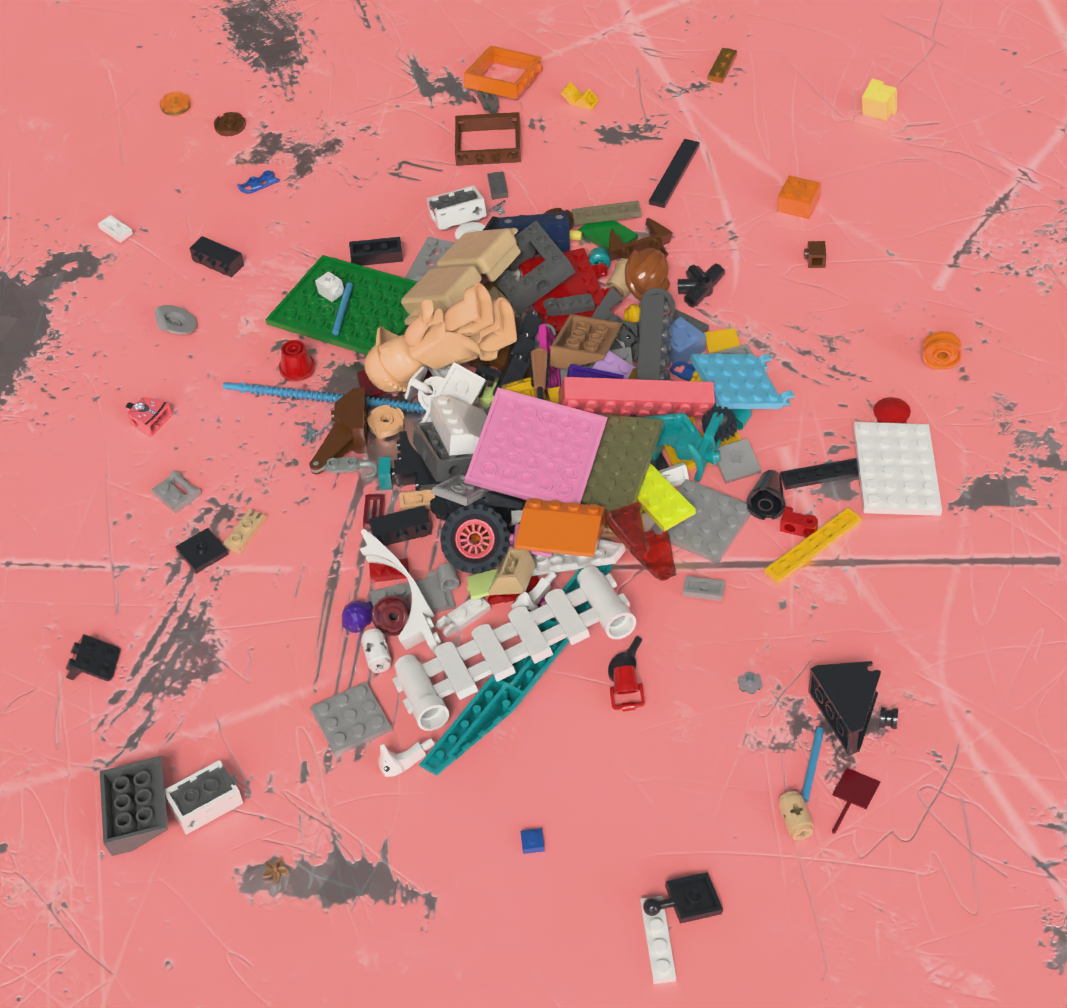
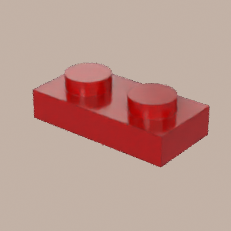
(383, 572)

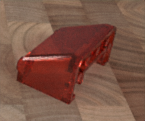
(647, 547)

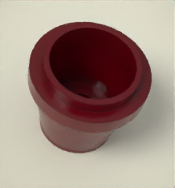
(381, 614)

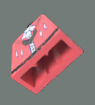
(148, 415)

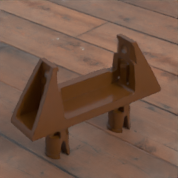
(658, 237)

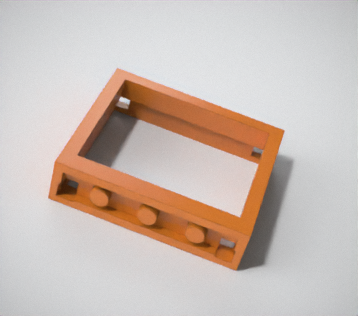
(473, 75)

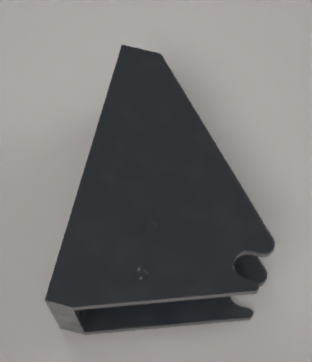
(846, 699)

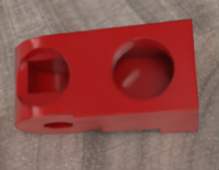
(798, 523)

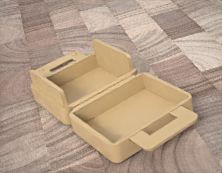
(461, 268)

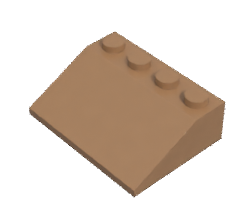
(583, 341)

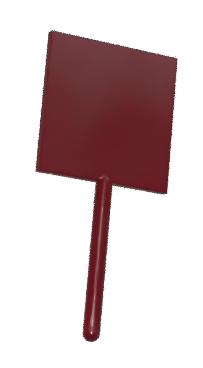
(856, 790)

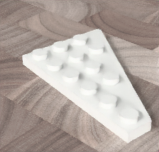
(606, 554)

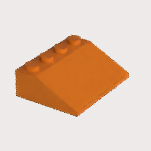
(560, 527)

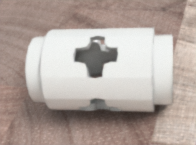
(376, 650)

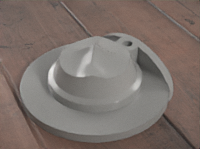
(174, 319)

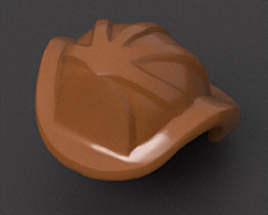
(646, 271)

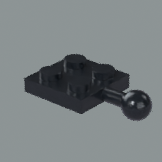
(690, 897)

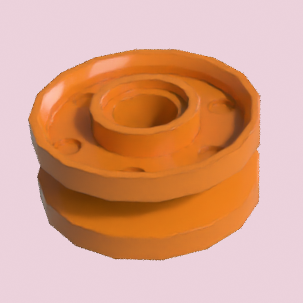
(942, 350)

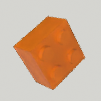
(799, 197)

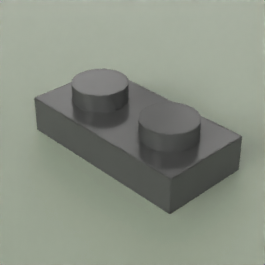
(497, 185)

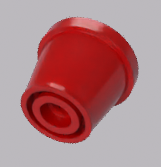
(295, 361)

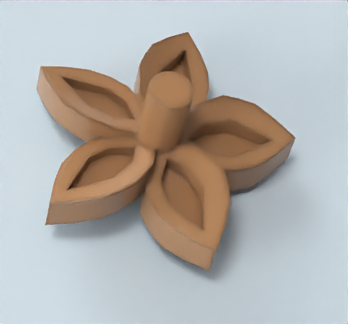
(275, 870)

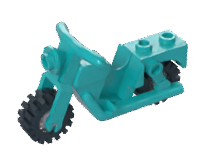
(689, 444)

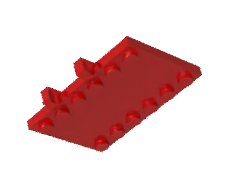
(579, 283)

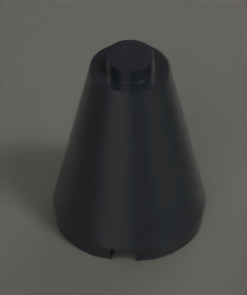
(767, 497)

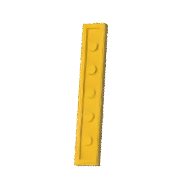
(812, 546)

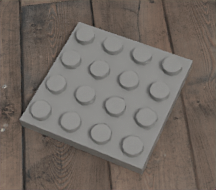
(712, 527)

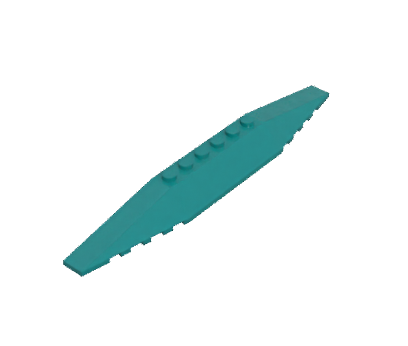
(499, 698)

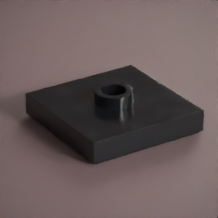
(201, 550)

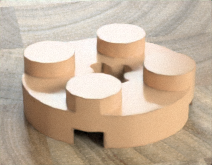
(386, 429)

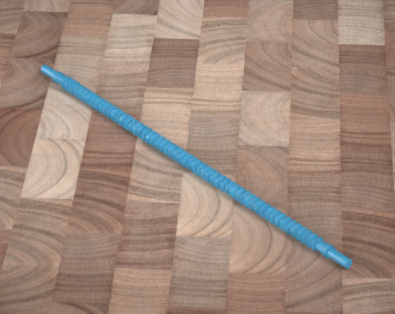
(243, 387)

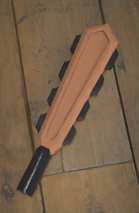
(539, 374)

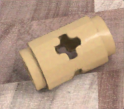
(795, 815)

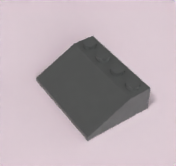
(133, 804)

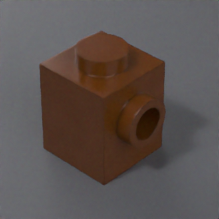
(815, 254)

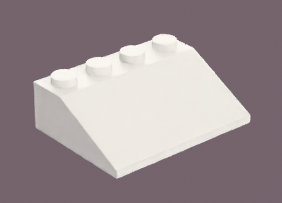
(457, 424)

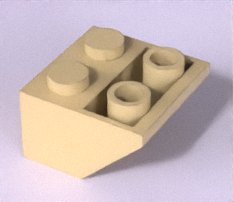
(513, 573)

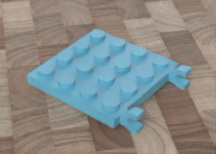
(740, 381)

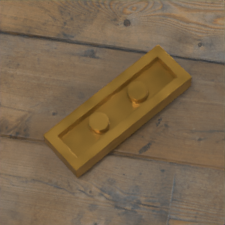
(722, 65)

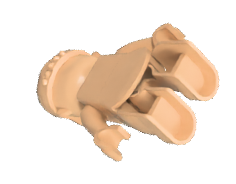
(440, 338)

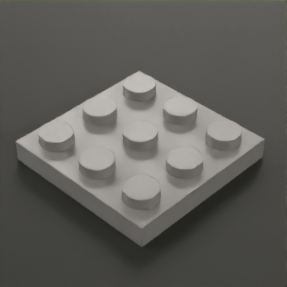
(350, 719)

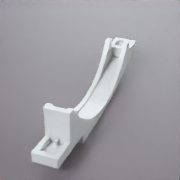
(419, 622)

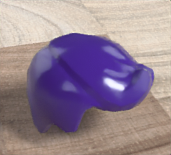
(357, 615)

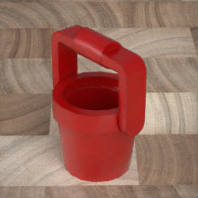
(626, 683)

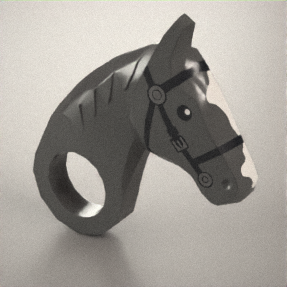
(630, 332)

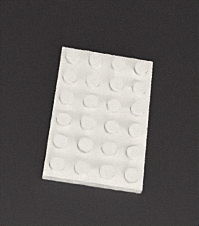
(896, 469)

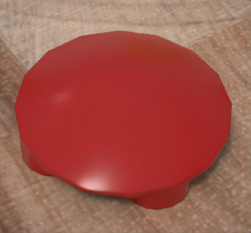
(892, 410)

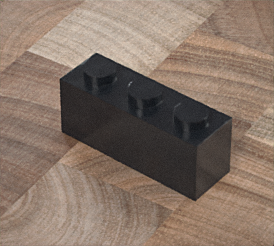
(376, 251)
(216, 256)
(401, 526)

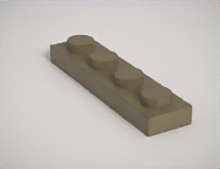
(606, 212)

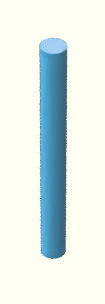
(343, 305)
(807, 786)

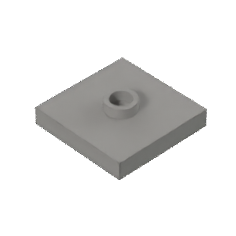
(737, 461)

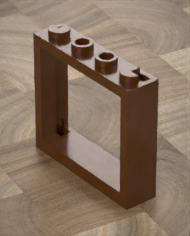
(487, 122)

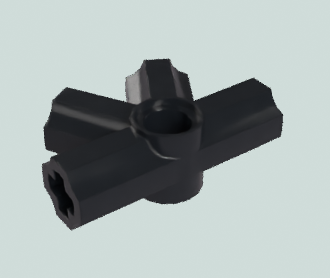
(699, 283)

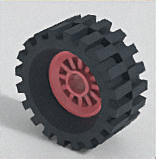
(493, 525)

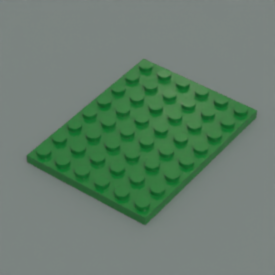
(372, 304)

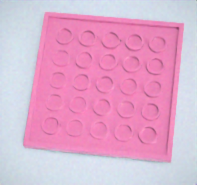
(535, 449)

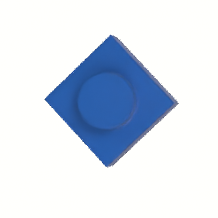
(532, 841)

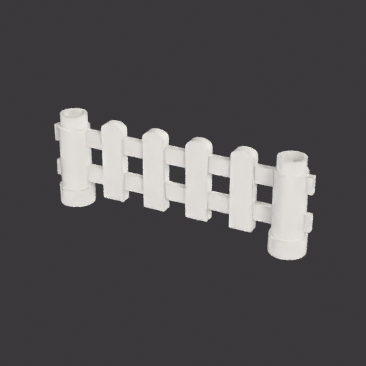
(426, 699)

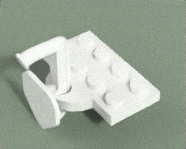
(457, 384)

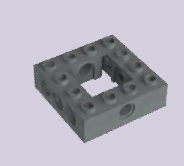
(542, 278)
(435, 454)

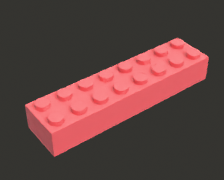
(637, 396)

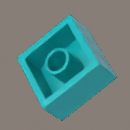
(384, 473)

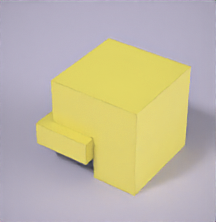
(879, 100)

